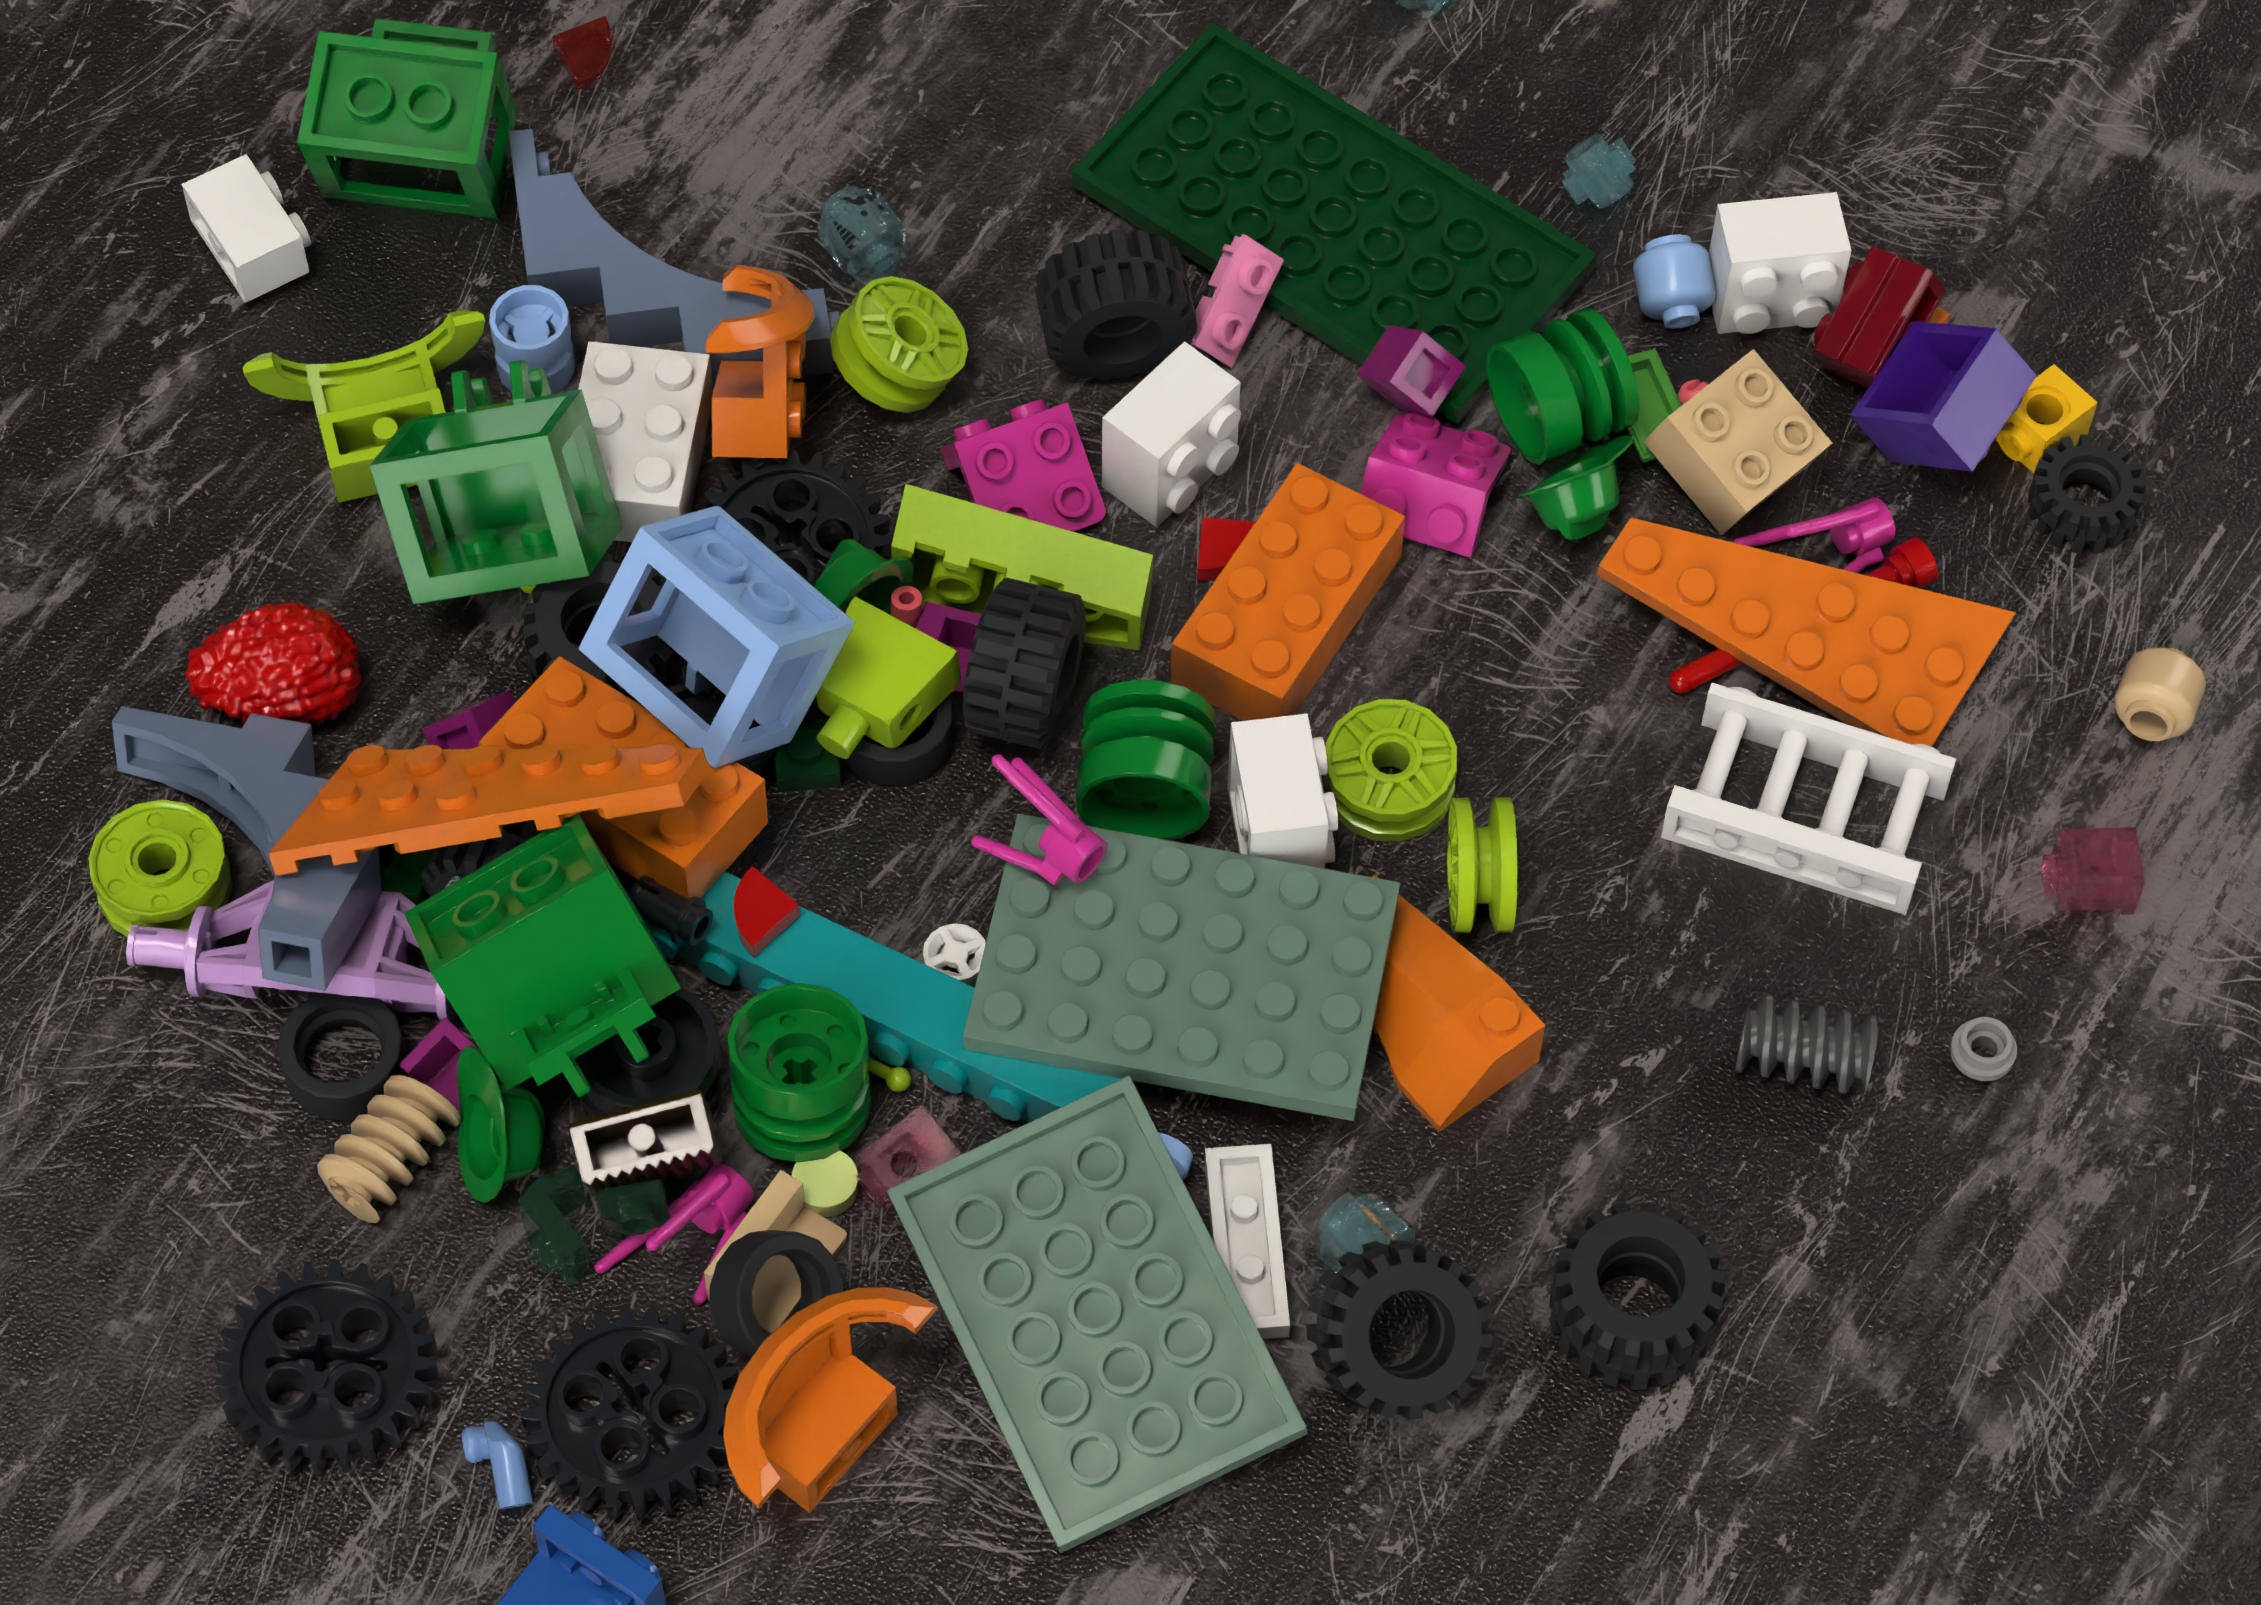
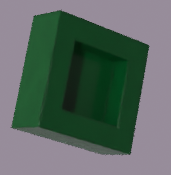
(805, 762)

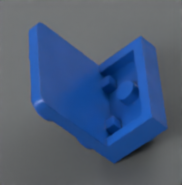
(582, 1568)

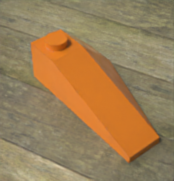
(1449, 1021)

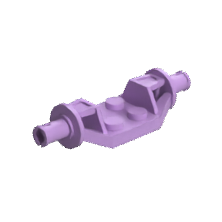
(371, 968)

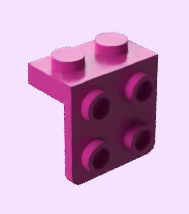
(1029, 467)
(1435, 479)

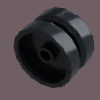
(680, 1060)

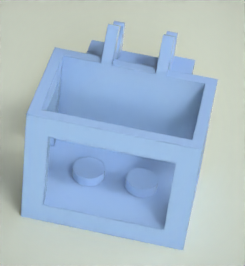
(734, 620)

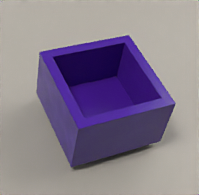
(1943, 395)

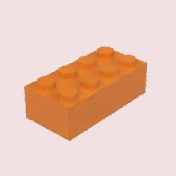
(1287, 598)
(675, 846)

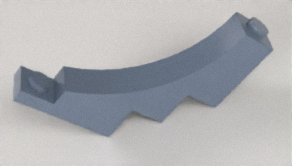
(643, 297)

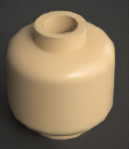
(2159, 693)

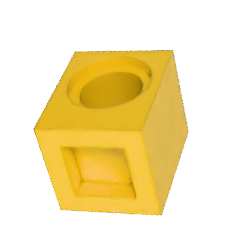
(2056, 403)

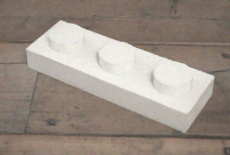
(1248, 1231)

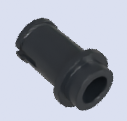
(682, 917)

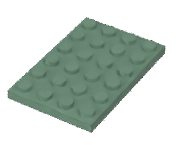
(1188, 971)
(1096, 1314)

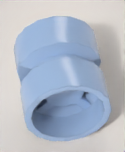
(536, 328)

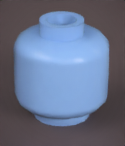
(1674, 280)

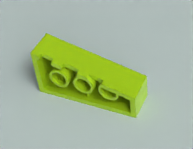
(969, 548)

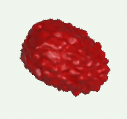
(277, 665)

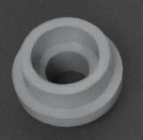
(1984, 1033)

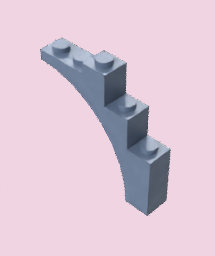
(262, 783)

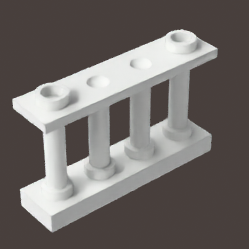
(1790, 849)

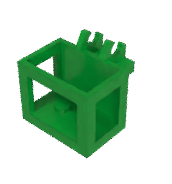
(409, 100)
(505, 488)
(544, 957)

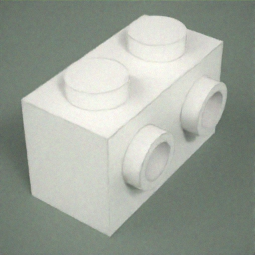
(247, 227)

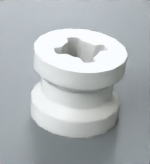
(955, 947)

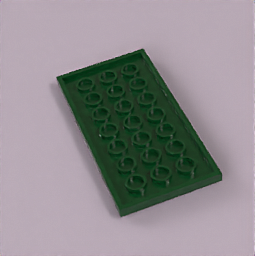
(1353, 208)

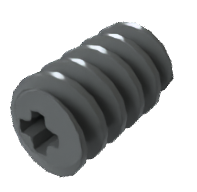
(1808, 1044)

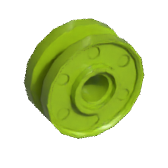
(898, 344)
(1399, 737)
(154, 839)
(1482, 865)

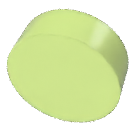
(828, 1183)

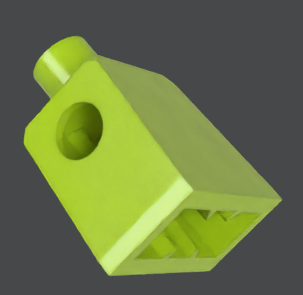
(883, 681)

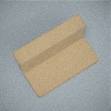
(777, 1284)

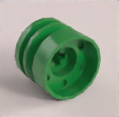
(1562, 385)
(1146, 759)
(799, 1072)

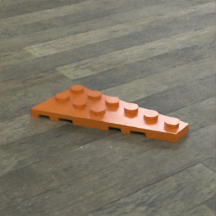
(1838, 638)
(466, 795)

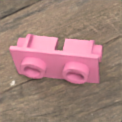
(1241, 288)

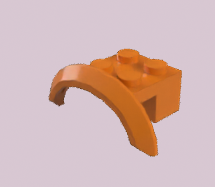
(758, 402)
(810, 1404)

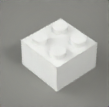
(1778, 262)
(1171, 435)
(1280, 791)

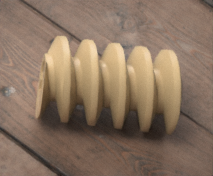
(383, 1142)

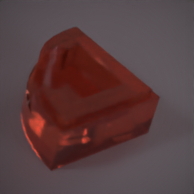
(584, 51)

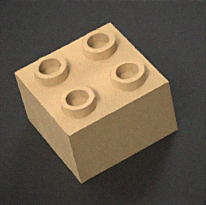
(1737, 442)

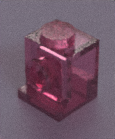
(2095, 869)
(914, 1135)

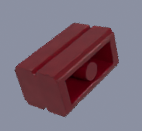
(1874, 315)

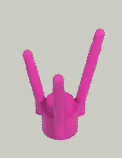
(1854, 530)
(1068, 844)
(710, 1204)

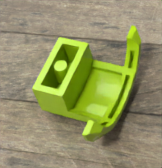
(369, 398)

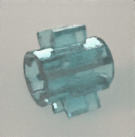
(1598, 171)

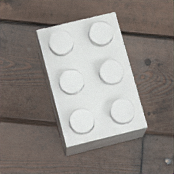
(649, 426)

